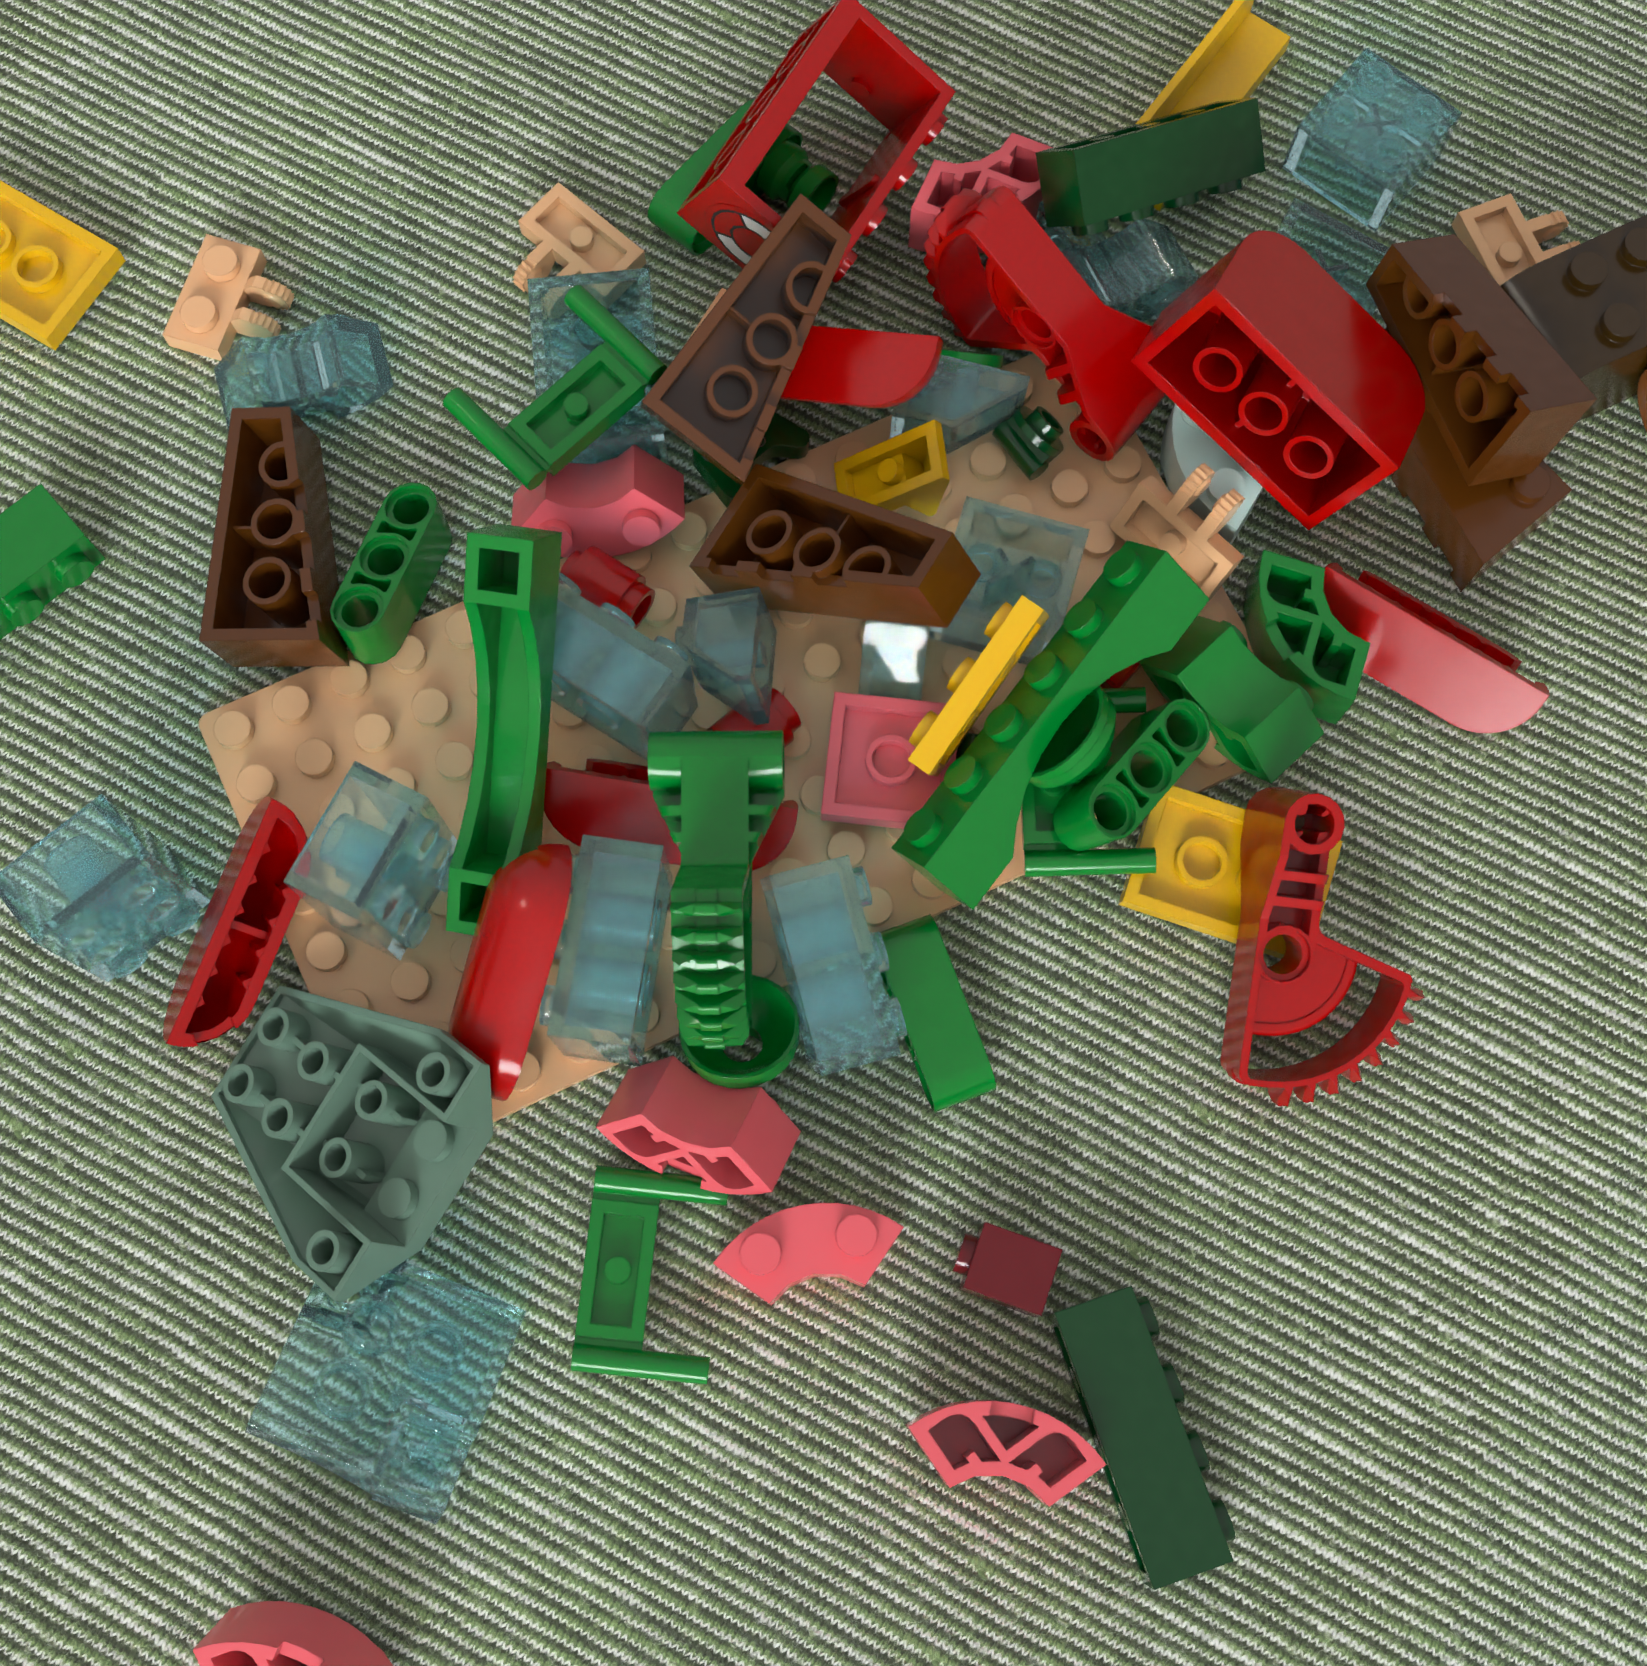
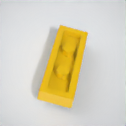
(976, 684)

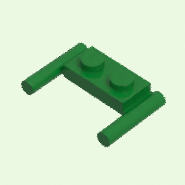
(573, 408)
(1042, 847)
(619, 1275)

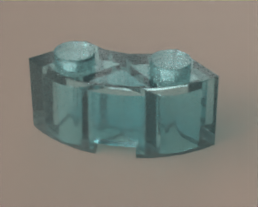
(1135, 269)
(313, 370)

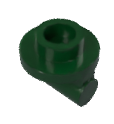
(1030, 439)

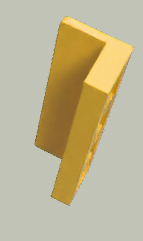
(1224, 65)

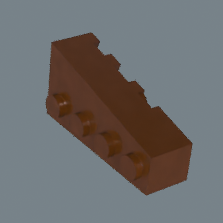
(742, 354)
(1482, 363)
(1476, 521)
(272, 548)
(834, 555)

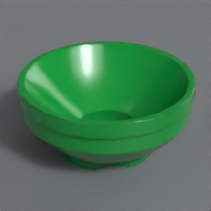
(1079, 744)
(773, 1024)

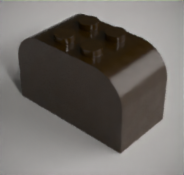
(1593, 309)

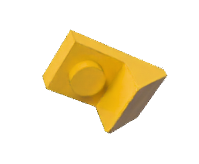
(899, 471)

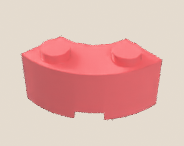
(1009, 166)
(605, 504)
(711, 1131)
(808, 1244)
(1005, 1441)
(286, 1636)

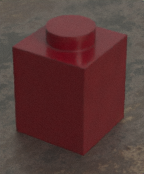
(1007, 1268)

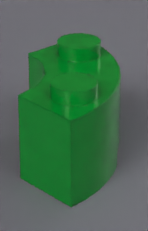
(1300, 636)
(1250, 709)

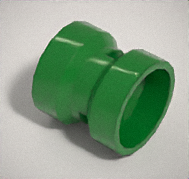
(790, 172)

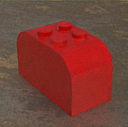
(1287, 376)

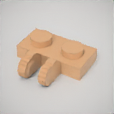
(574, 238)
(1505, 240)
(218, 297)
(1167, 523)

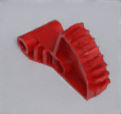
(1040, 305)
(1282, 893)

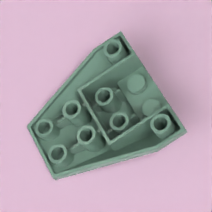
(353, 1131)

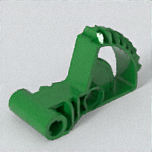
(718, 804)

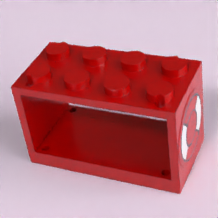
(873, 71)

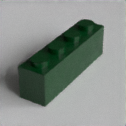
(1151, 165)
(1141, 1437)

